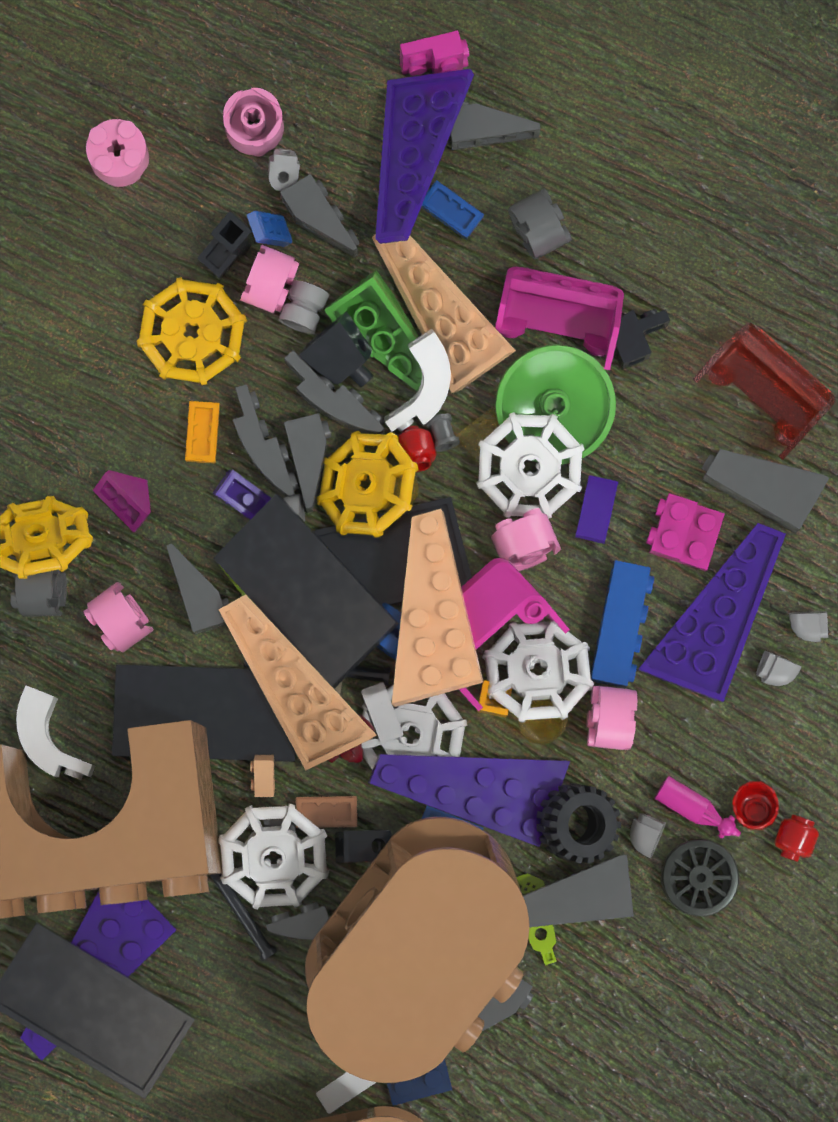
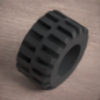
(600, 829)

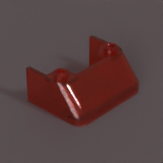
(772, 382)

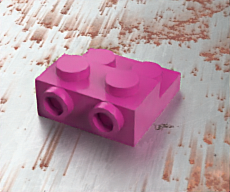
(439, 53)
(685, 532)

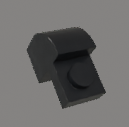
(230, 241)
(631, 341)

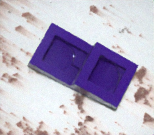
(596, 509)

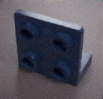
(429, 1084)

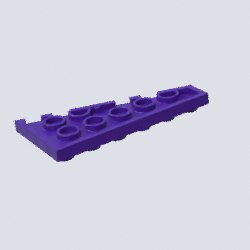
(415, 133)
(712, 632)
(480, 790)
(119, 936)

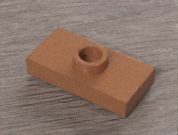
(329, 811)

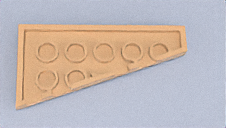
(440, 305)
(435, 632)
(305, 704)

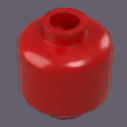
(419, 446)
(796, 837)

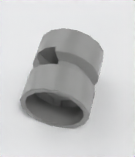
(304, 305)

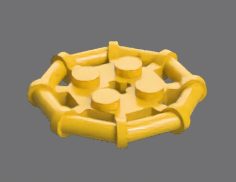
(192, 314)
(380, 491)
(38, 518)

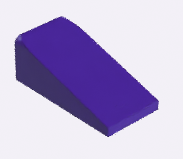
(241, 494)

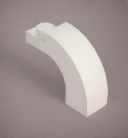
(434, 383)
(33, 731)

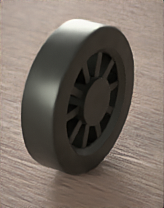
(700, 877)

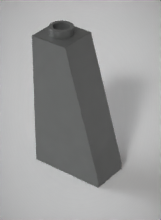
(765, 486)
(584, 896)

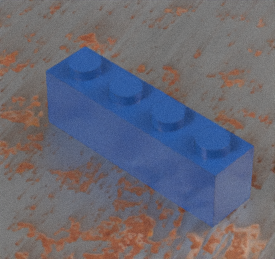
(620, 624)

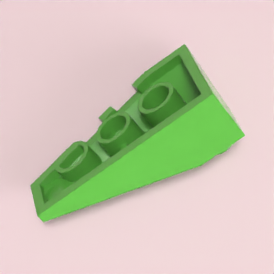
(382, 325)

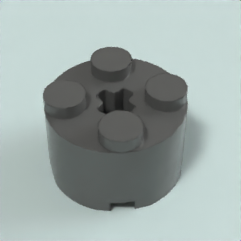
(539, 224)
(40, 593)

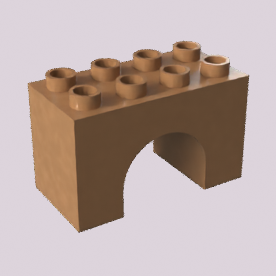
(159, 834)

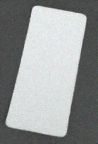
(382, 712)
(342, 1091)

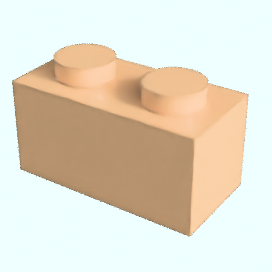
(264, 777)

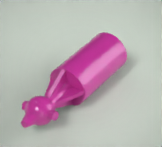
(694, 807)

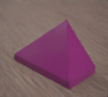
(125, 497)

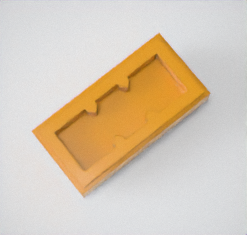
(202, 432)

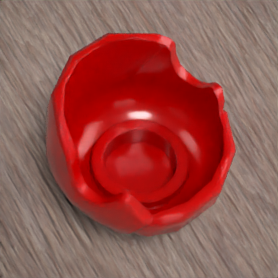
(755, 805)

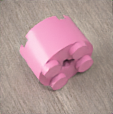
(253, 105)
(114, 136)
(268, 279)
(525, 540)
(118, 618)
(611, 718)

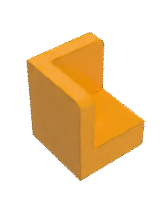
(491, 706)

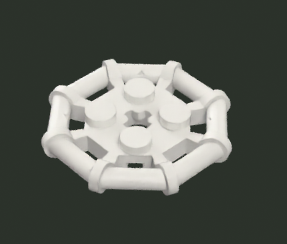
(530, 448)
(538, 686)
(426, 725)
(283, 843)

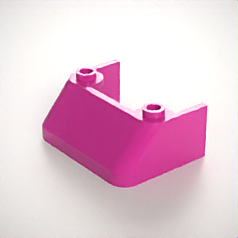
(561, 307)
(497, 596)

